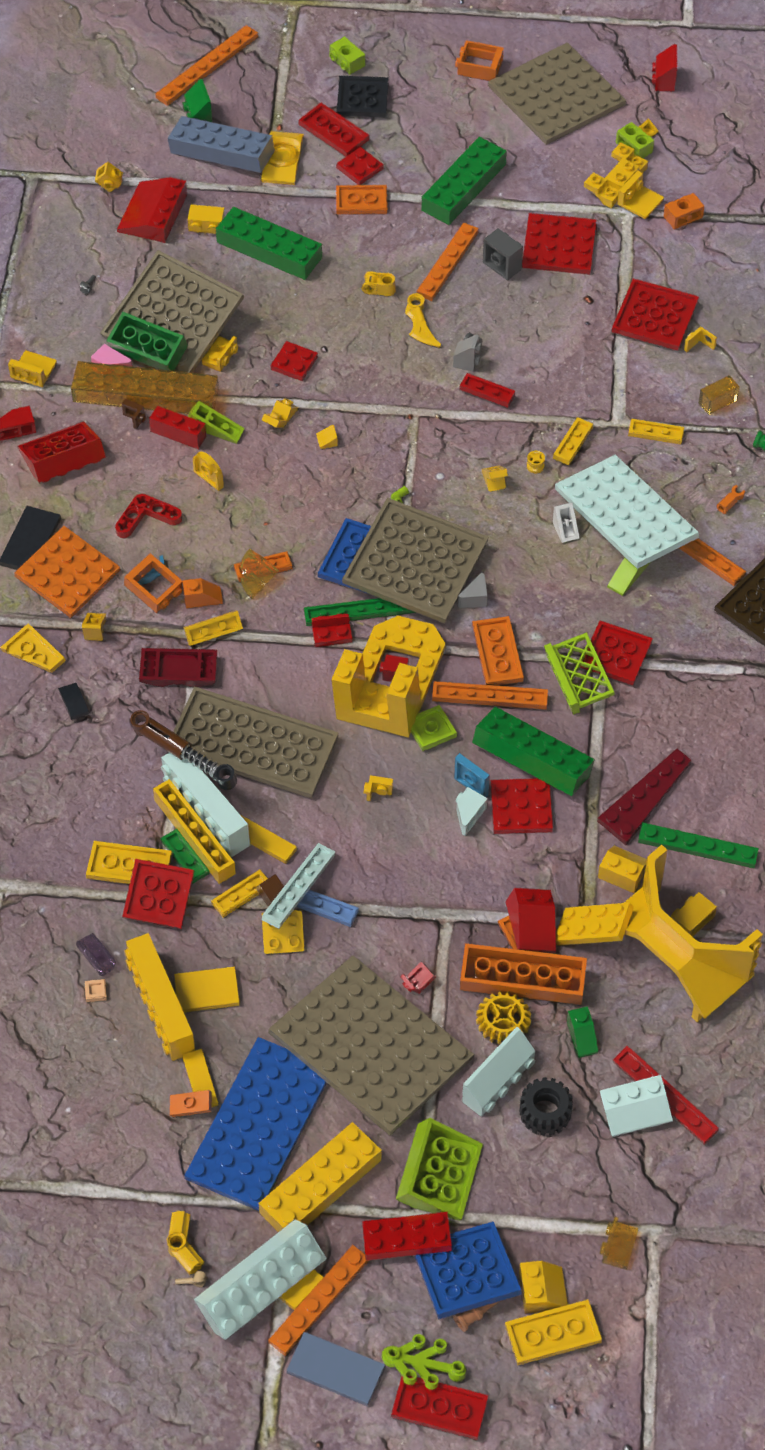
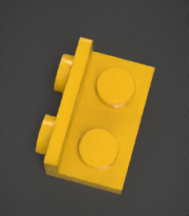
(220, 353)

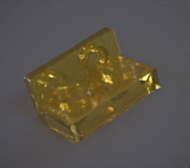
(619, 1244)

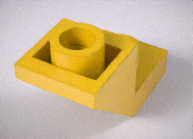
(281, 413)

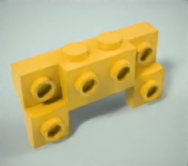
(607, 188)

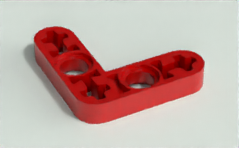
(142, 510)

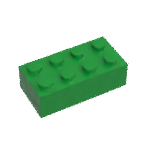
(147, 342)

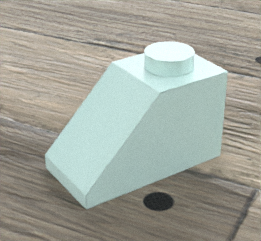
(469, 809)

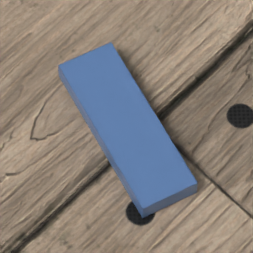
(328, 908)

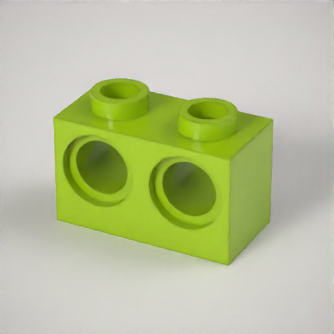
(635, 138)

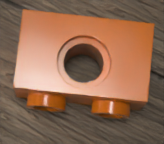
(683, 211)

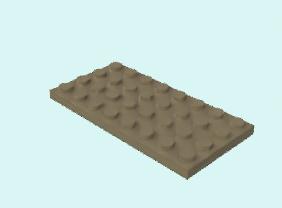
(257, 741)

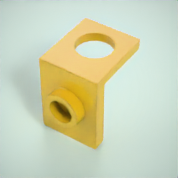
(697, 336)

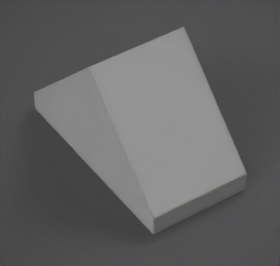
(474, 594)

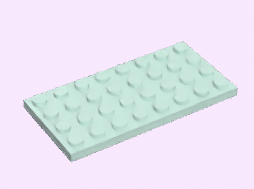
(626, 511)

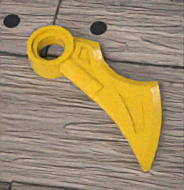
(420, 329)

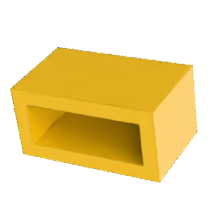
(204, 218)
(695, 913)

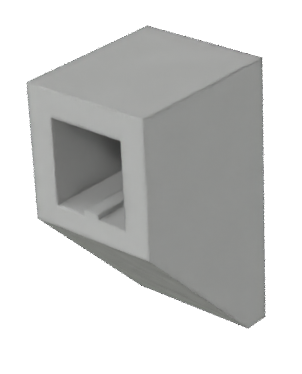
(467, 354)

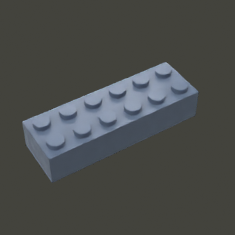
(221, 144)

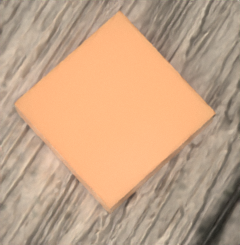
(95, 990)

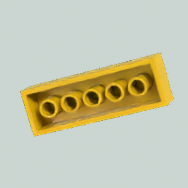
(159, 996)
(321, 1179)

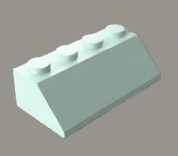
(498, 1073)

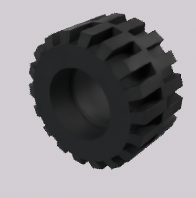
(546, 1091)

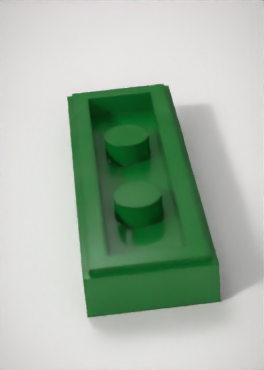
(184, 854)

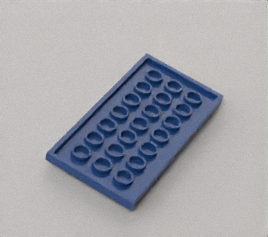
(257, 1125)

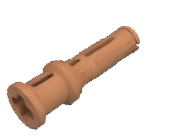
(468, 1317)

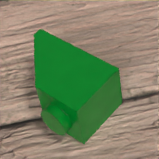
(582, 1031)

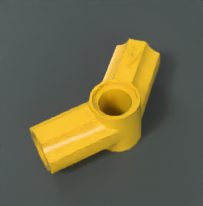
(179, 1233)

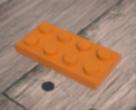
(497, 651)

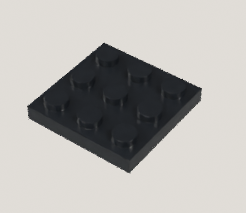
(362, 96)

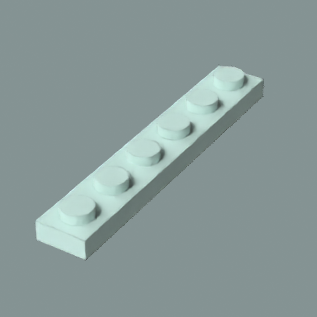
(298, 886)

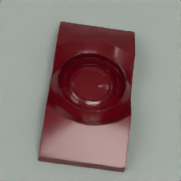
(178, 666)

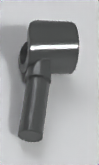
(86, 288)

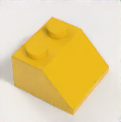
(622, 868)
(542, 1286)

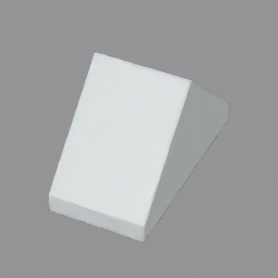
(565, 522)

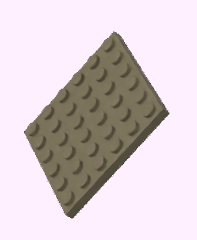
(556, 93)
(182, 302)
(415, 560)

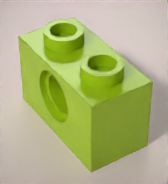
(347, 55)

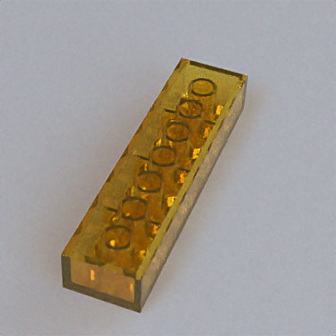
(148, 387)

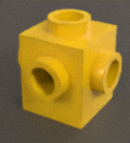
(109, 176)

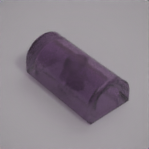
(96, 954)

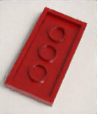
(333, 129)
(406, 1236)
(442, 1408)

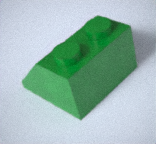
(197, 102)

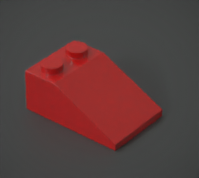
(532, 919)

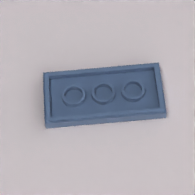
(335, 1368)

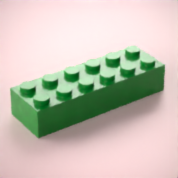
(463, 180)
(269, 243)
(533, 751)

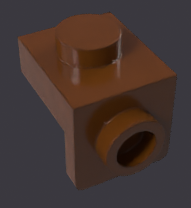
(135, 411)

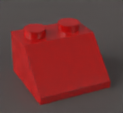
(665, 69)

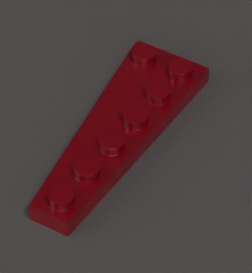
(634, 807)

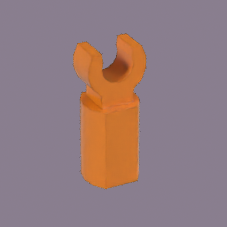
(730, 500)

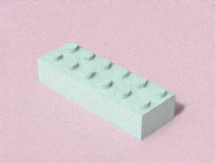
(208, 803)
(260, 1279)

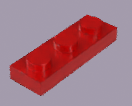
(487, 390)

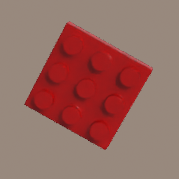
(619, 651)
(521, 806)
(158, 894)

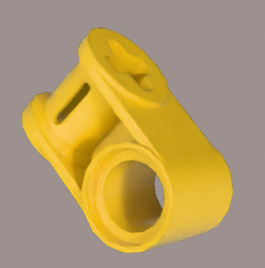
(380, 284)

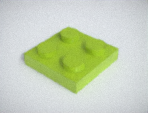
(432, 728)

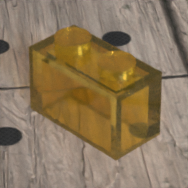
(718, 394)

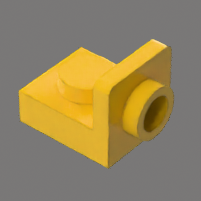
(378, 785)

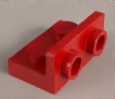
(331, 630)

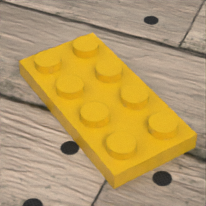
(116, 861)
(593, 924)
(553, 1332)

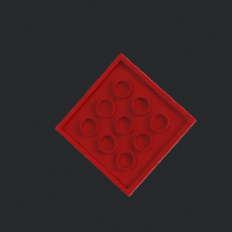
(559, 243)
(655, 314)

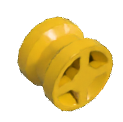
(535, 461)

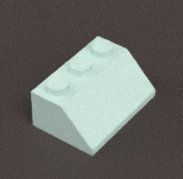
(636, 1106)

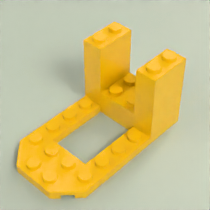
(392, 706)

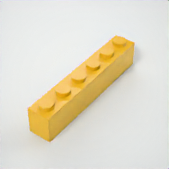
(194, 831)

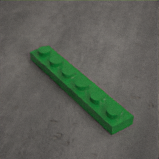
(698, 845)

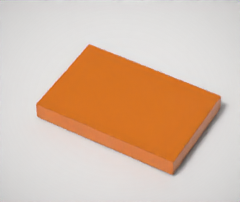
(361, 199)

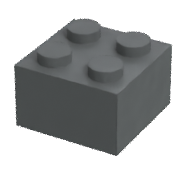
(502, 254)

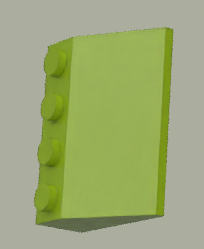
(439, 1169)

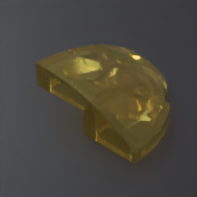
(255, 572)

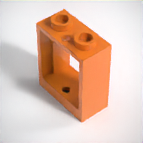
(480, 51)
(137, 573)

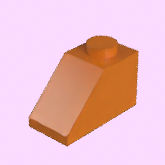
(201, 593)

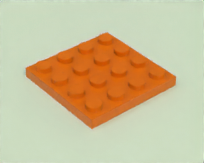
(67, 571)

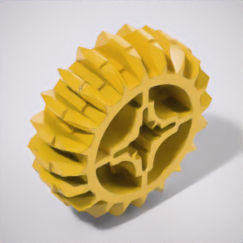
(505, 1007)

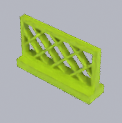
(565, 681)

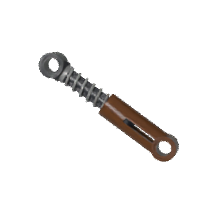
(181, 748)

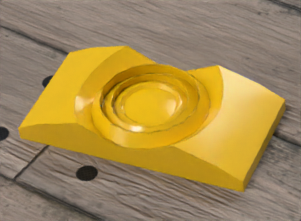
(285, 159)

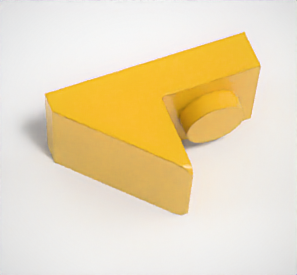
(494, 477)
(93, 626)

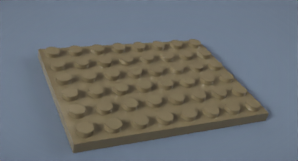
(371, 1044)

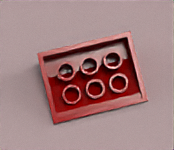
(154, 208)
(62, 452)

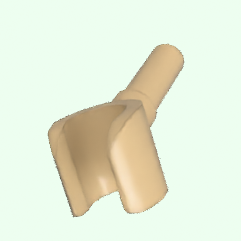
(198, 1280)

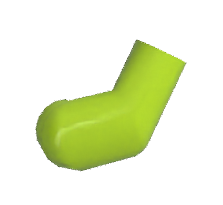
(399, 494)

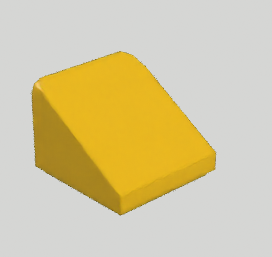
(649, 128)
(327, 437)

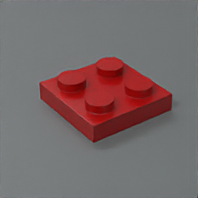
(359, 166)
(294, 361)

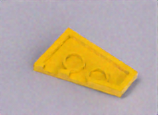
(34, 649)

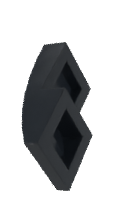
(73, 701)

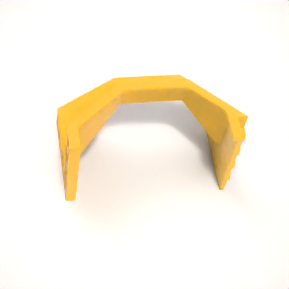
(705, 969)

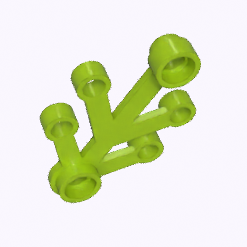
(421, 1362)

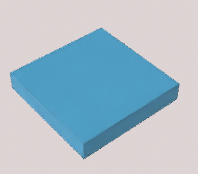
(471, 775)

